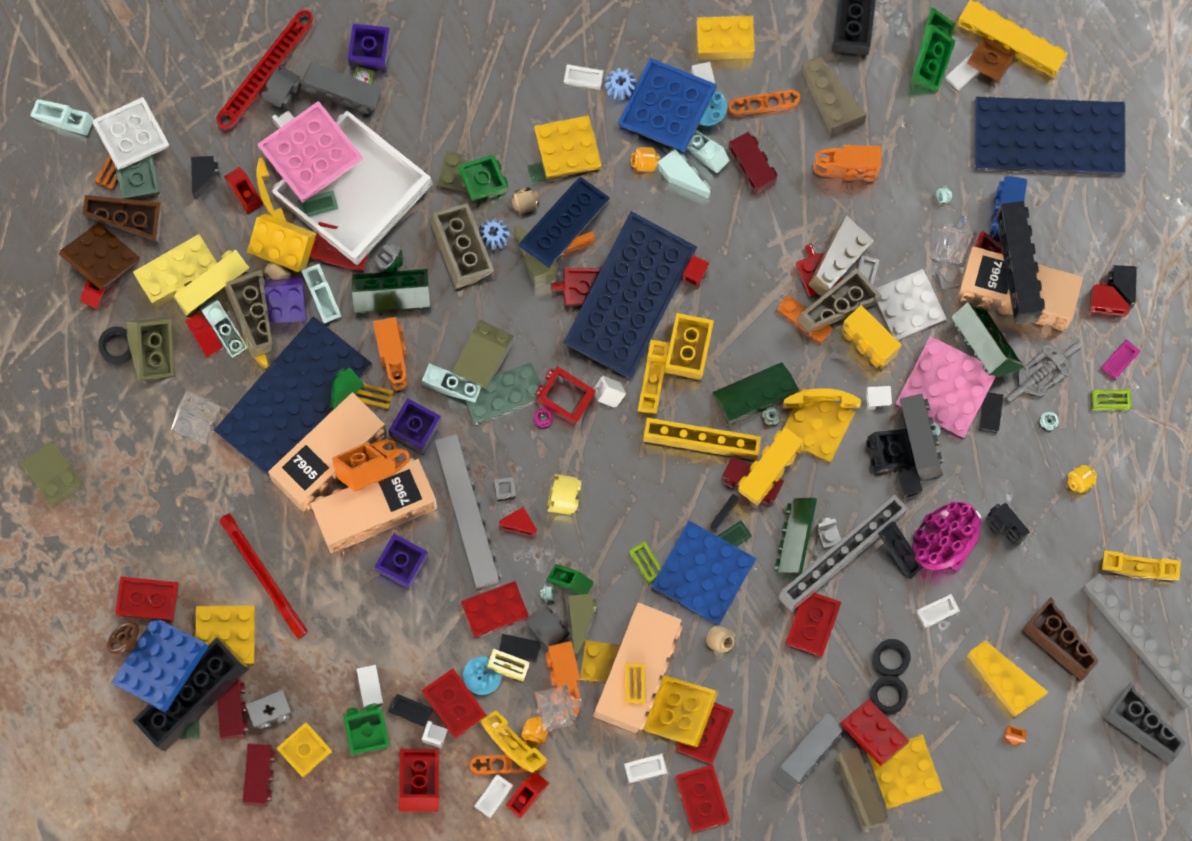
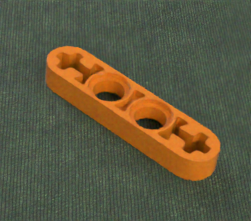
(764, 105)
(507, 769)

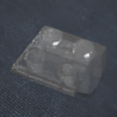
(196, 418)

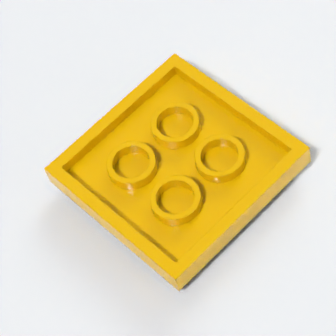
(567, 147)
(820, 426)
(230, 624)
(680, 711)
(907, 774)

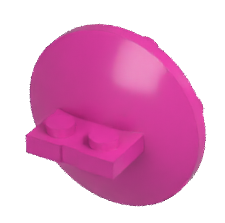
(947, 536)

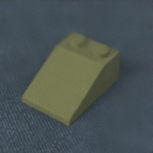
(538, 271)
(151, 347)
(483, 354)
(52, 474)
(581, 615)

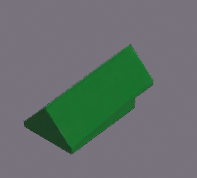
(934, 51)

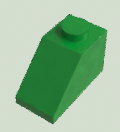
(343, 385)
(569, 580)

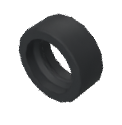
(102, 346)
(891, 643)
(889, 680)

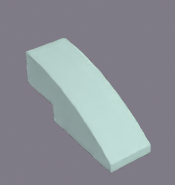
(62, 116)
(321, 293)

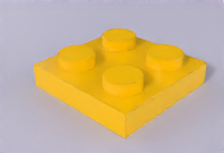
(598, 660)
(304, 750)

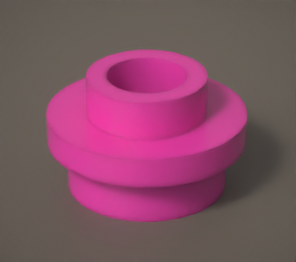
(543, 411)

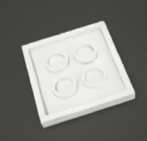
(130, 133)
(909, 305)

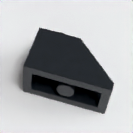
(203, 174)
(1124, 281)

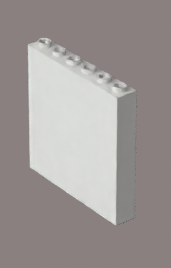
(368, 195)

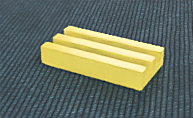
(504, 671)

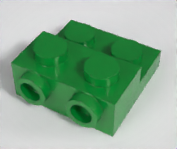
(483, 177)
(366, 728)

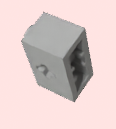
(276, 702)

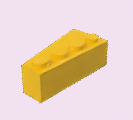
(771, 465)
(1008, 681)

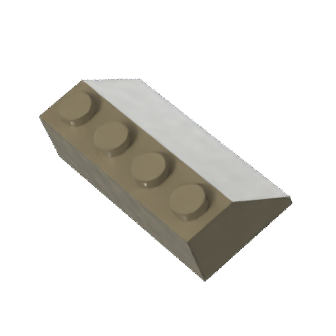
(461, 245)
(860, 789)

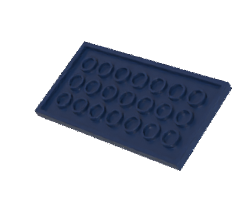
(1050, 135)
(630, 295)
(290, 396)

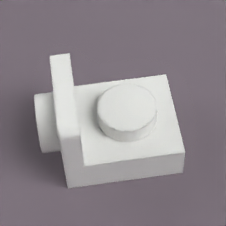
(828, 533)

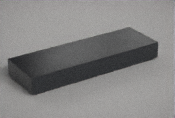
(900, 549)

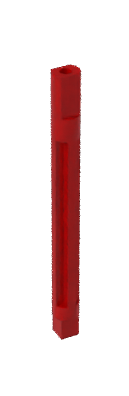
(264, 576)

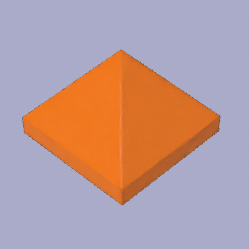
(1015, 735)

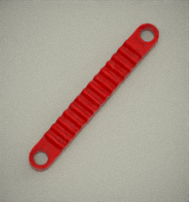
(261, 73)

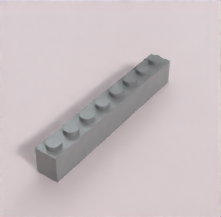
(467, 512)
(842, 553)
(1140, 639)

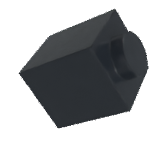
(908, 483)

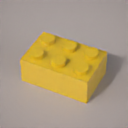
(725, 38)
(281, 242)
(871, 338)
(689, 346)

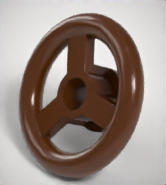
(125, 640)

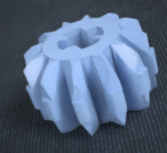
(627, 82)
(501, 237)

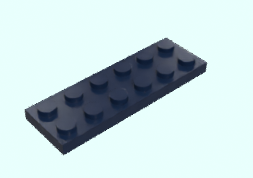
(564, 222)

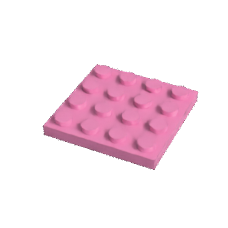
(310, 151)
(952, 384)

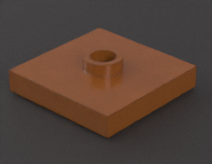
(991, 59)

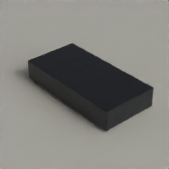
(991, 412)
(724, 513)
(519, 647)
(410, 710)

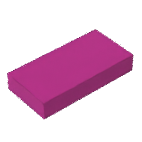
(1120, 359)

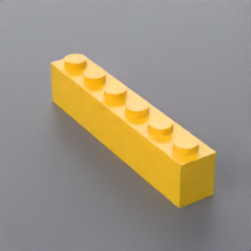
(1006, 33)
(702, 439)

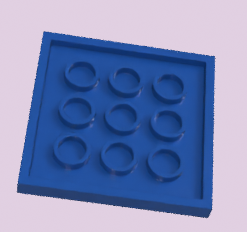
(667, 105)
(703, 573)
(159, 664)

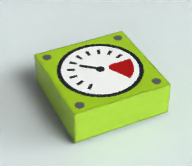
(364, 74)

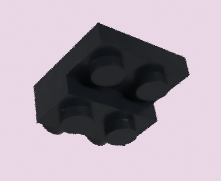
(890, 450)
(1003, 519)

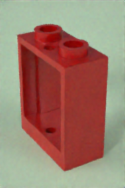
(572, 417)

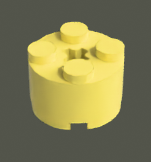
(563, 494)

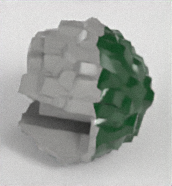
(389, 258)

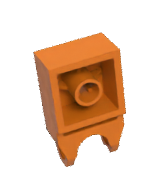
(850, 162)
(392, 350)
(368, 464)
(564, 669)

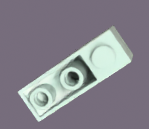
(708, 152)
(678, 172)
(223, 327)
(449, 384)

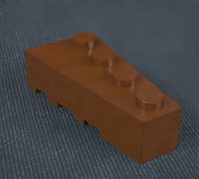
(128, 215)
(1060, 640)

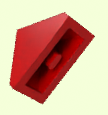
(988, 243)
(519, 522)

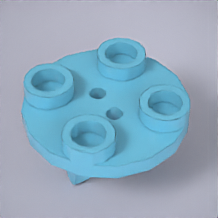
(714, 115)
(475, 669)

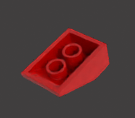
(419, 780)

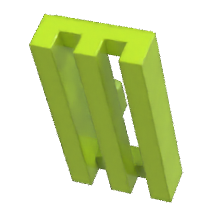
(1095, 400)
(638, 548)

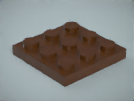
(99, 256)

